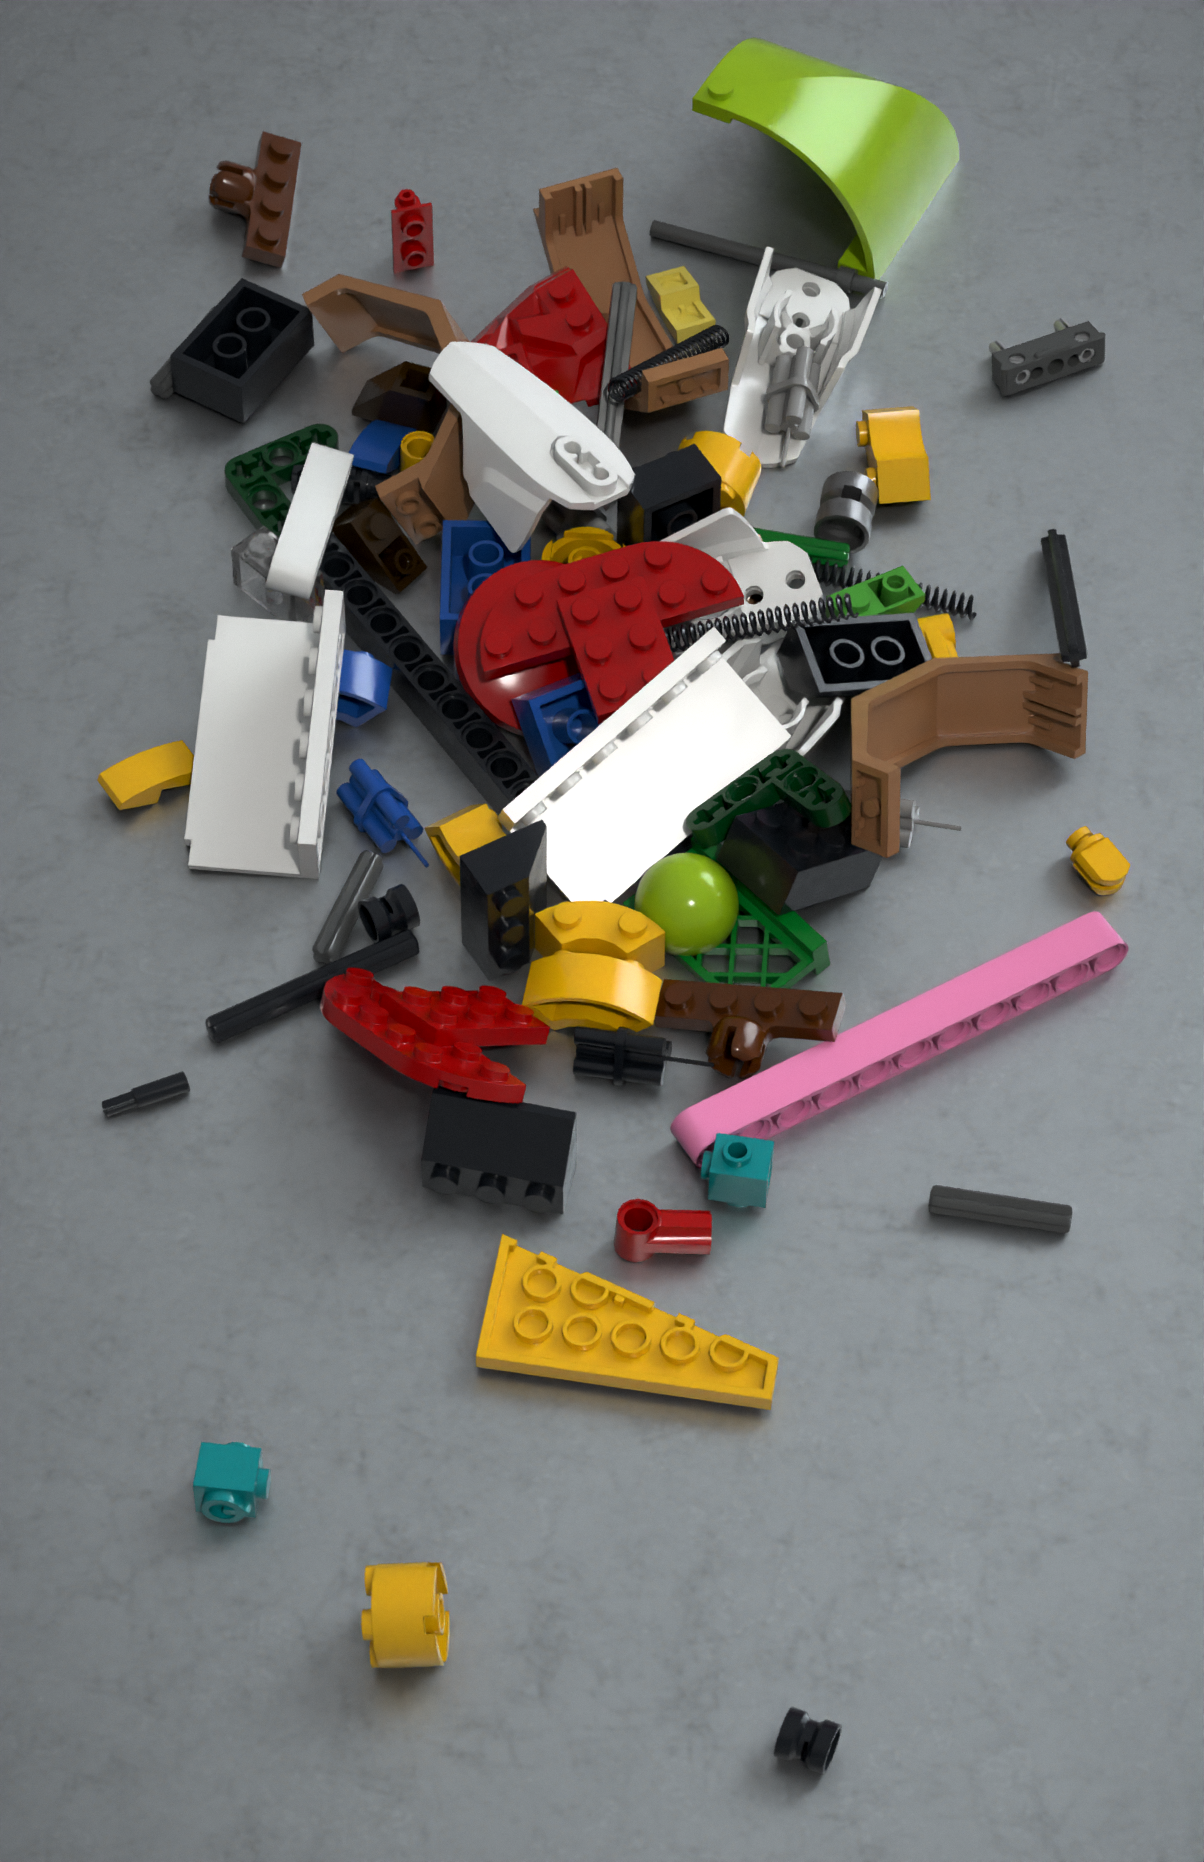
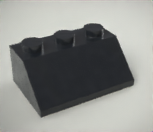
(851, 653)
(499, 899)
(499, 1151)

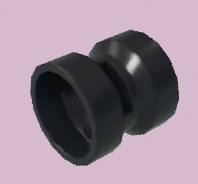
(389, 913)
(807, 1740)

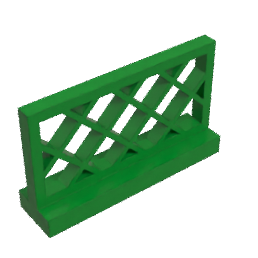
(788, 931)

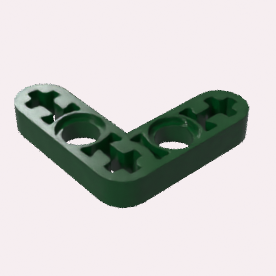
(265, 477)
(772, 779)

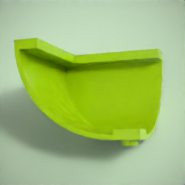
(863, 136)

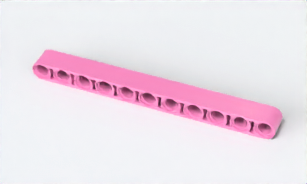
(904, 1036)

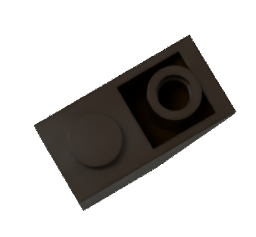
(402, 398)
(379, 544)

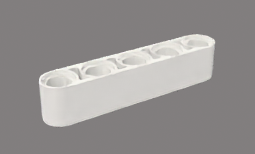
(309, 521)

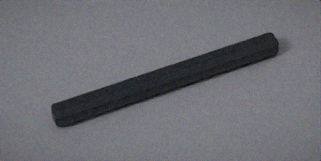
(1063, 598)

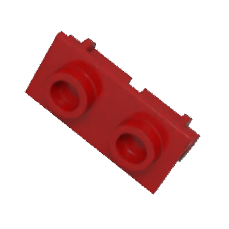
(411, 232)

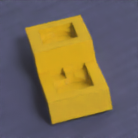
(143, 776)

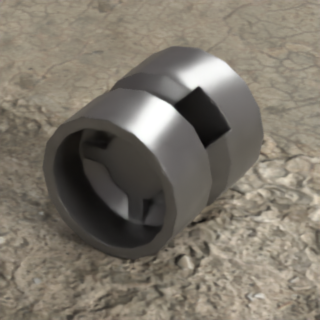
(847, 509)

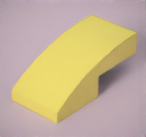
(679, 303)

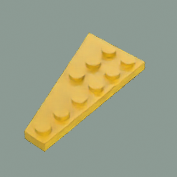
(597, 1333)

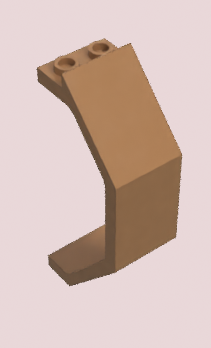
(586, 231)
(360, 310)
(955, 705)

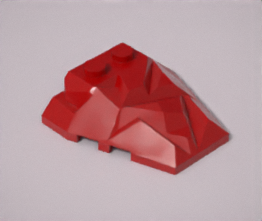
(560, 334)

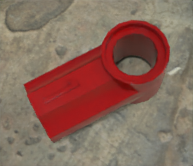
(660, 1231)

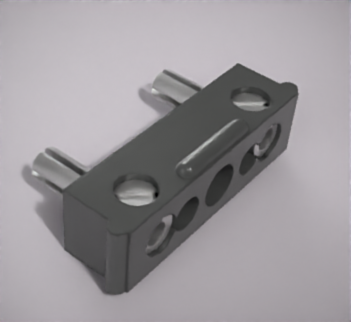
(1047, 357)

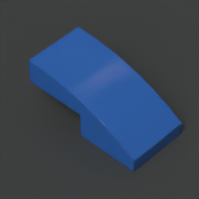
(379, 446)

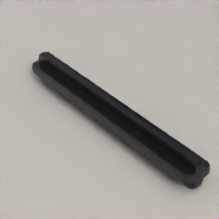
(308, 987)

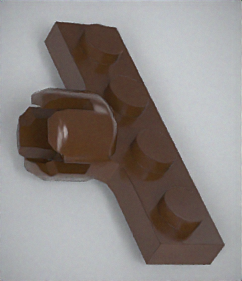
(261, 196)
(747, 1018)

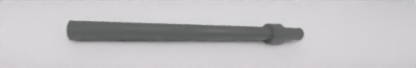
(844, 277)

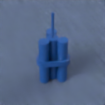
(379, 809)

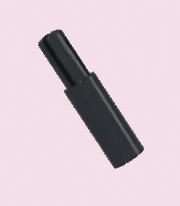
(147, 1094)

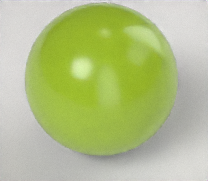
(689, 901)

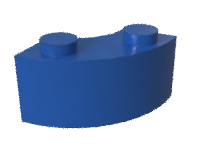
(362, 687)

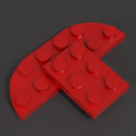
(607, 615)
(435, 1032)

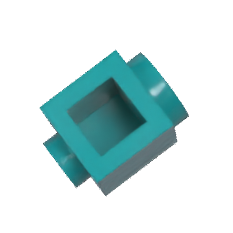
(739, 1170)
(230, 1481)

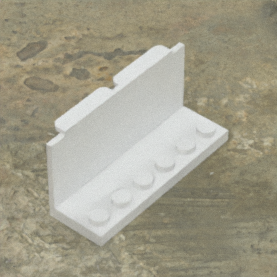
(266, 744)
(638, 776)

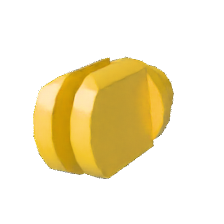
(1097, 861)

